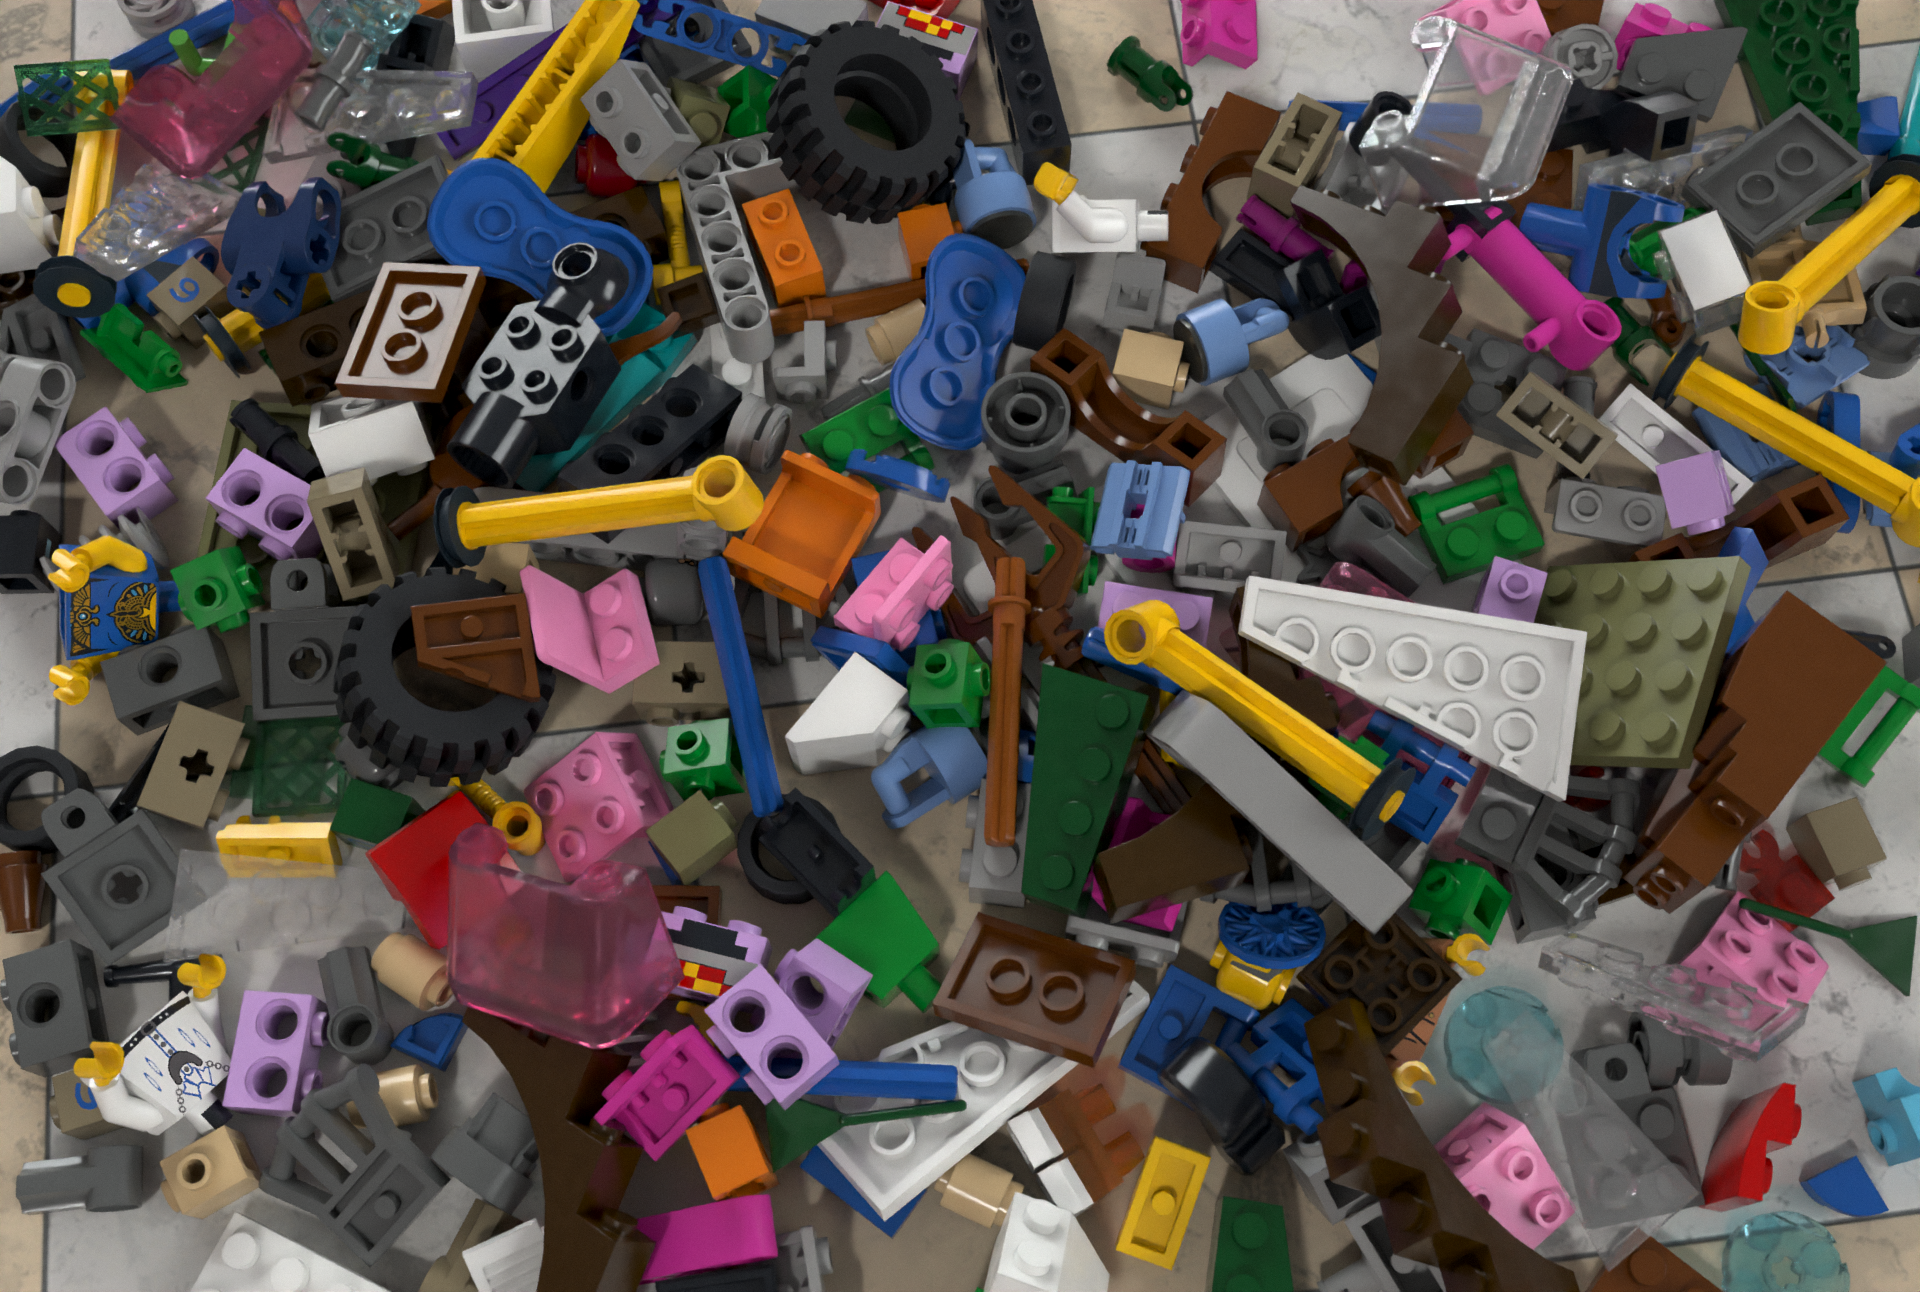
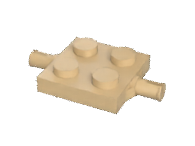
(1839, 306)

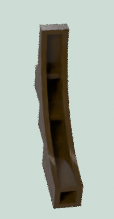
(1418, 372)
(1198, 845)
(1381, 1150)
(582, 1163)

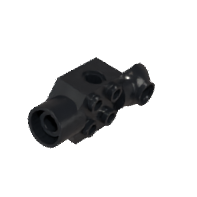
(542, 370)

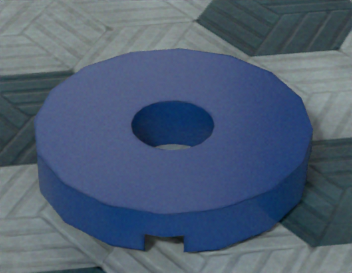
(899, 476)

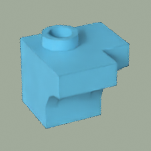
(1892, 1114)

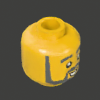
(1249, 982)

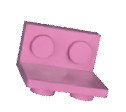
(1508, 19)
(899, 593)
(591, 635)
(597, 800)
(1758, 954)
(1506, 1173)

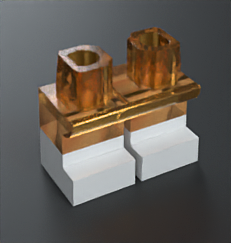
(1065, 1126)

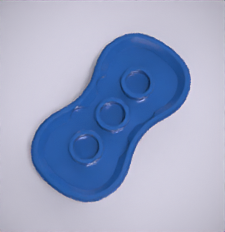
(504, 223)
(957, 351)

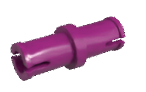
(1282, 233)

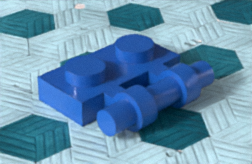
(1426, 800)
(1283, 1044)

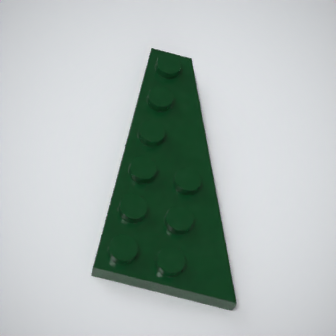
(1804, 56)

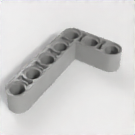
(712, 187)
(631, 547)
(1280, 808)

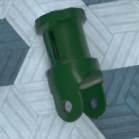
(1150, 77)
(367, 162)
(1633, 339)

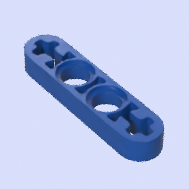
(720, 41)

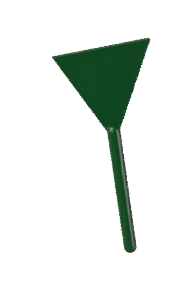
(1762, 369)
(1882, 945)
(808, 1124)

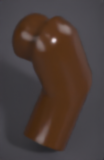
(1665, 321)

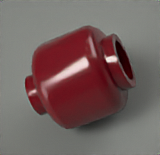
(598, 169)

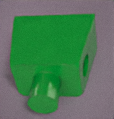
(890, 942)

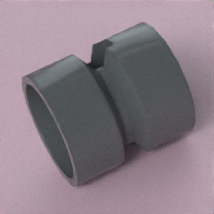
(1674, 1055)

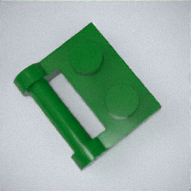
(865, 426)
(1474, 541)
(1860, 765)

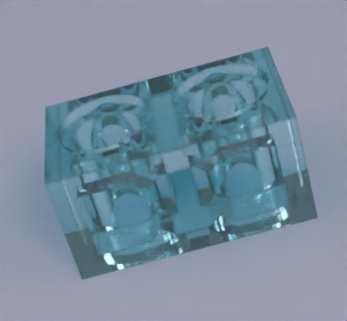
(373, 19)

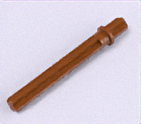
(851, 306)
(1008, 628)

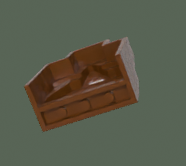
(1766, 722)

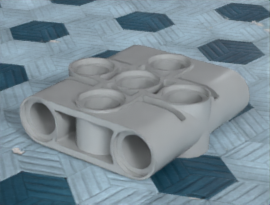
(32, 411)

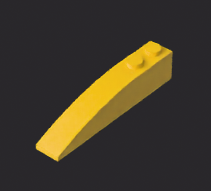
(548, 112)

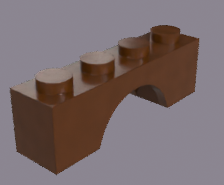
(1229, 150)
(1121, 425)
(1308, 495)
(1783, 524)

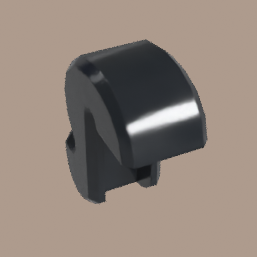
(1224, 1102)

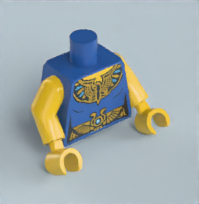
(105, 604)

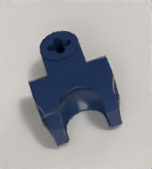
(278, 252)

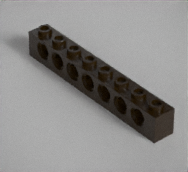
(299, 343)

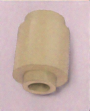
(895, 331)
(412, 970)
(406, 1094)
(978, 1190)

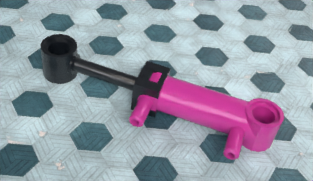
(1566, 321)

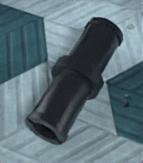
(276, 442)

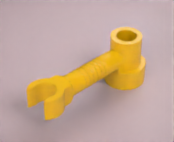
(679, 265)
(509, 817)

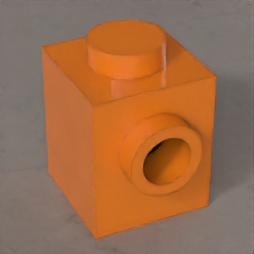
(921, 232)

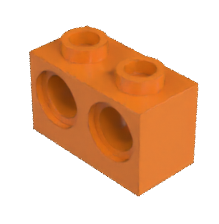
(783, 249)
(731, 1153)

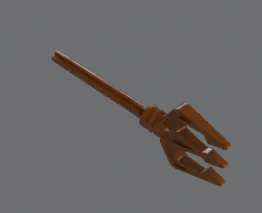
(1049, 621)

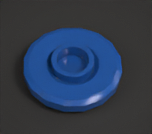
(1273, 938)

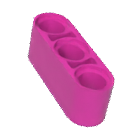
(709, 1237)

